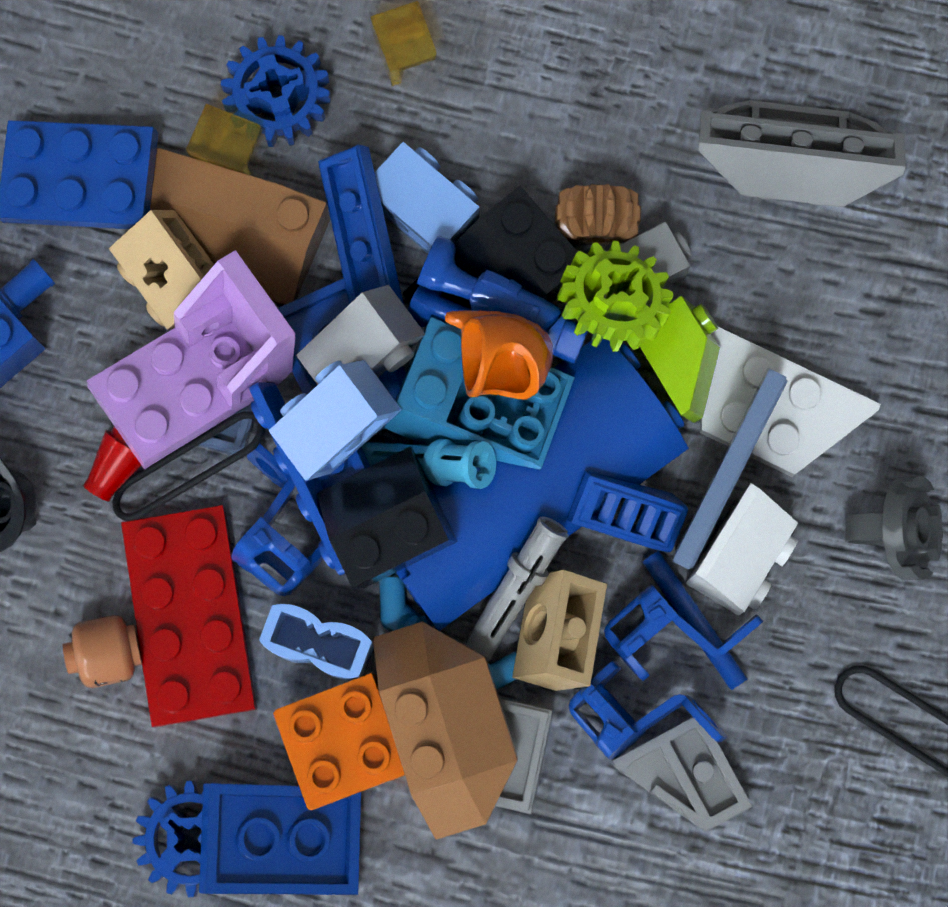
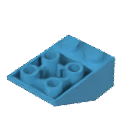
(439, 408)

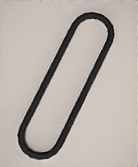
(197, 479)
(878, 728)

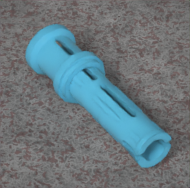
(444, 460)

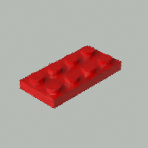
(188, 616)

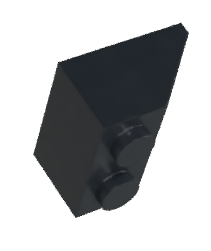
(384, 519)

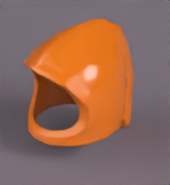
(502, 353)

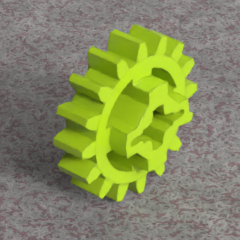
(617, 294)

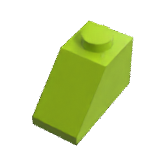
(685, 356)

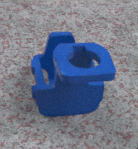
(266, 545)
(657, 616)
(619, 727)

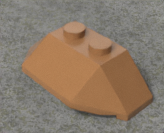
(444, 725)

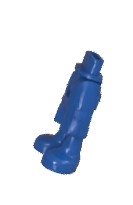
(487, 293)

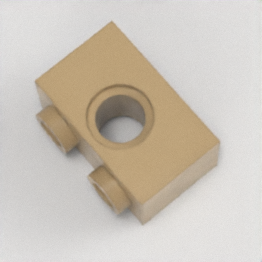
(560, 632)

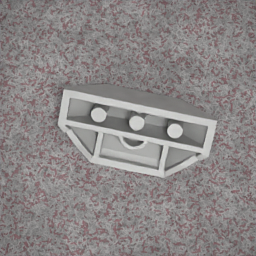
(800, 152)

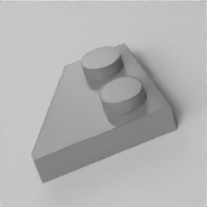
(687, 774)

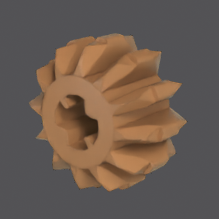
(598, 214)

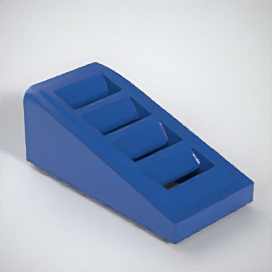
(657, 525)

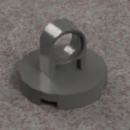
(906, 528)

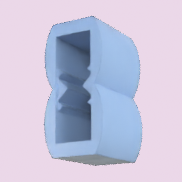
(303, 638)

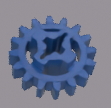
(294, 85)
(174, 856)

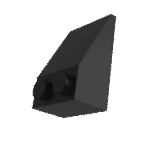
(516, 243)

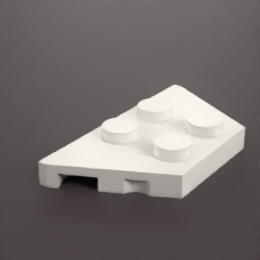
(806, 419)

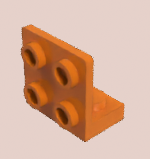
(339, 742)

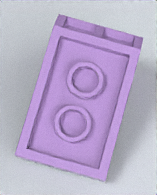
(202, 368)

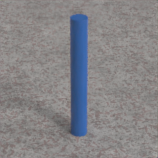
(689, 611)

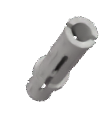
(525, 572)

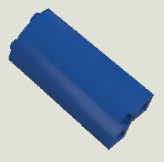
(606, 429)

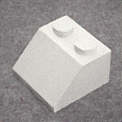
(744, 551)

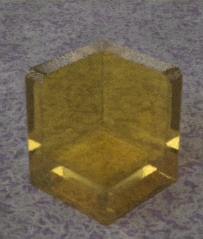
(402, 39)
(224, 139)

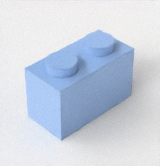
(422, 199)
(333, 418)

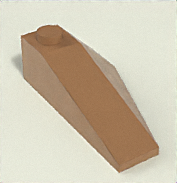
(232, 211)

